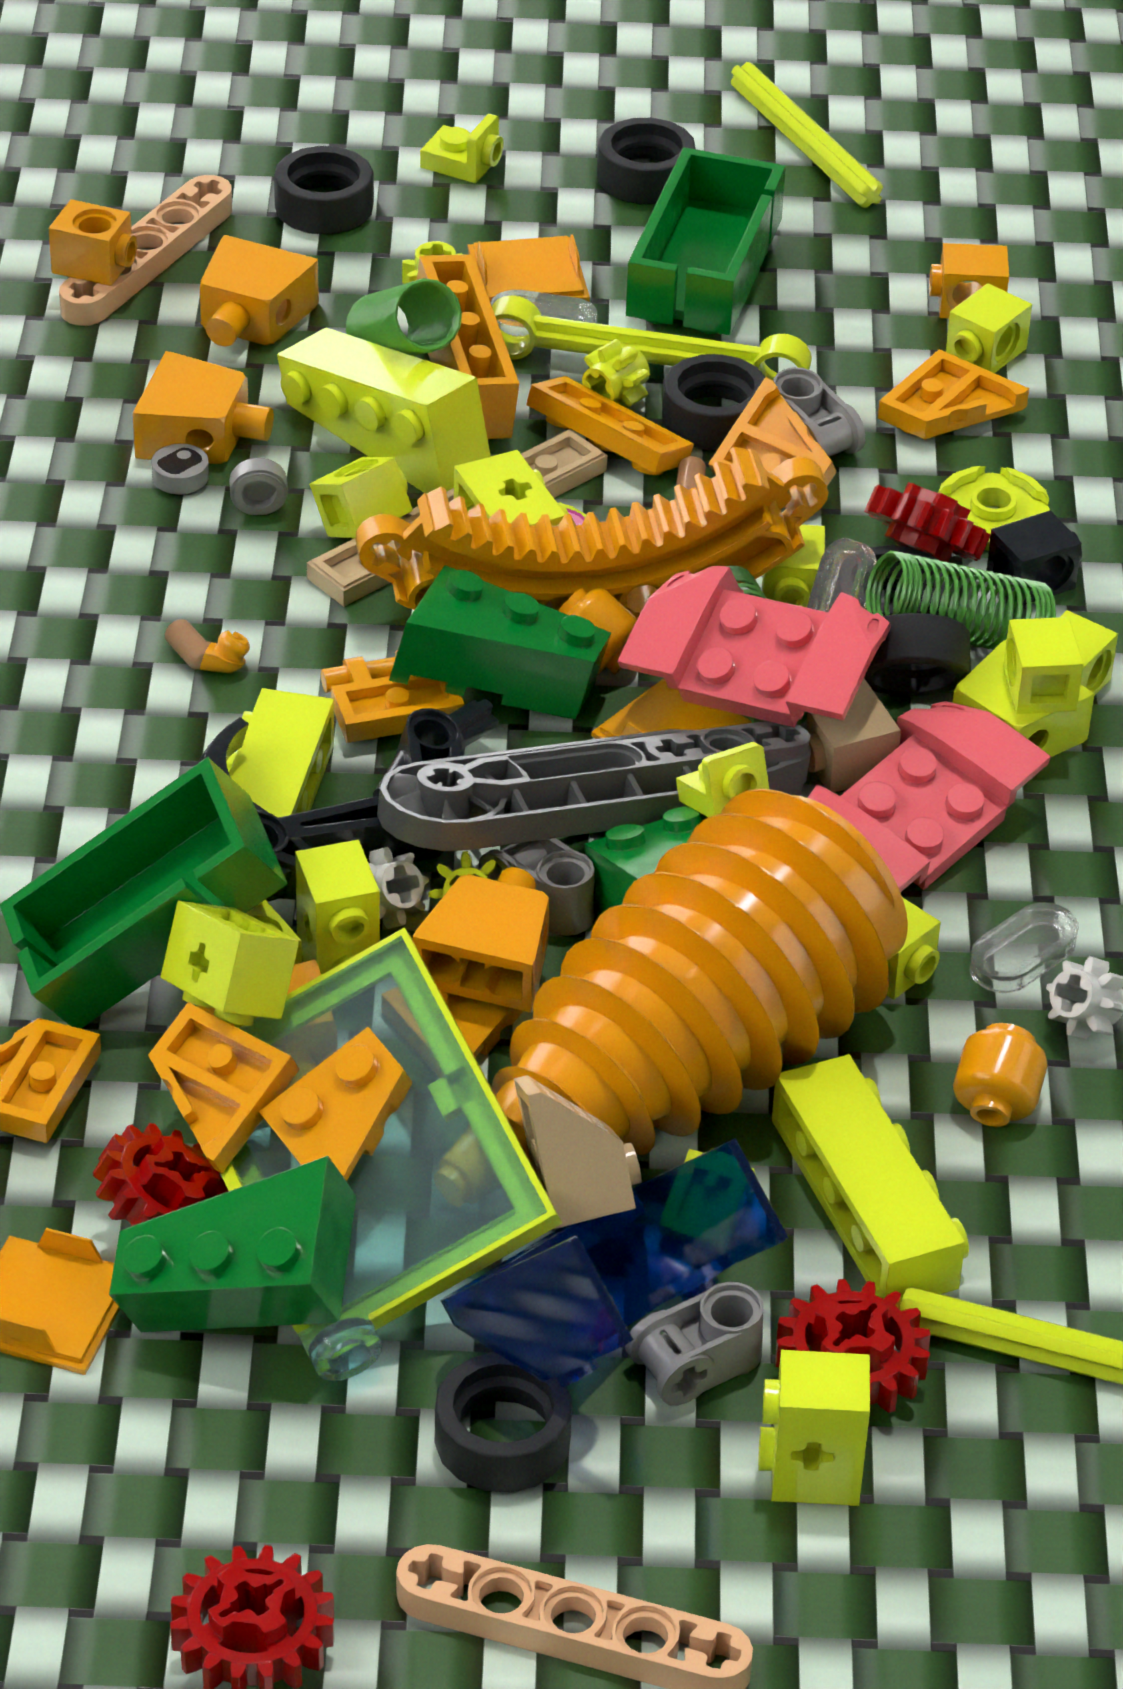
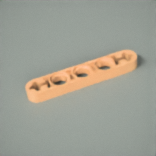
(199, 204)
(548, 1596)

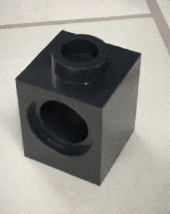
(1036, 550)

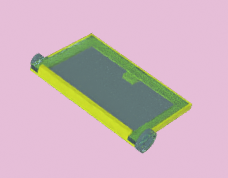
(447, 1176)

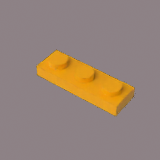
(609, 425)

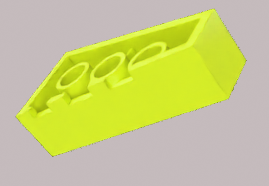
(388, 404)

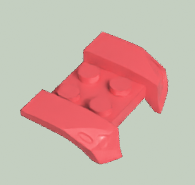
(753, 650)
(938, 789)

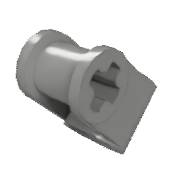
(826, 415)
(560, 874)
(702, 1343)

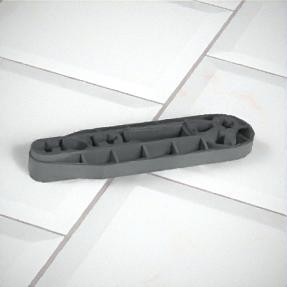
(569, 785)

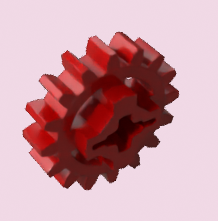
(927, 522)
(153, 1174)
(861, 1325)
(252, 1621)

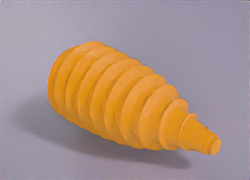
(714, 971)

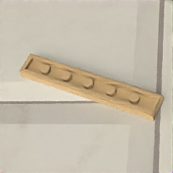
(563, 463)

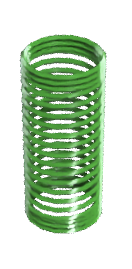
(430, 312)
(913, 584)

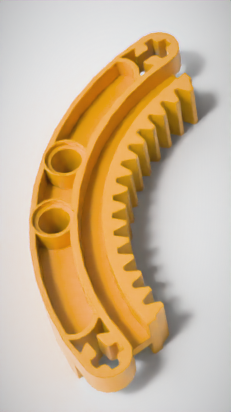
(716, 524)

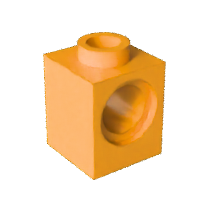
(91, 242)
(967, 263)

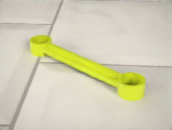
(655, 346)

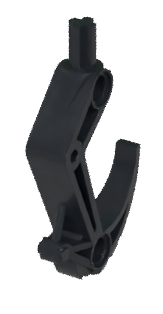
(426, 736)

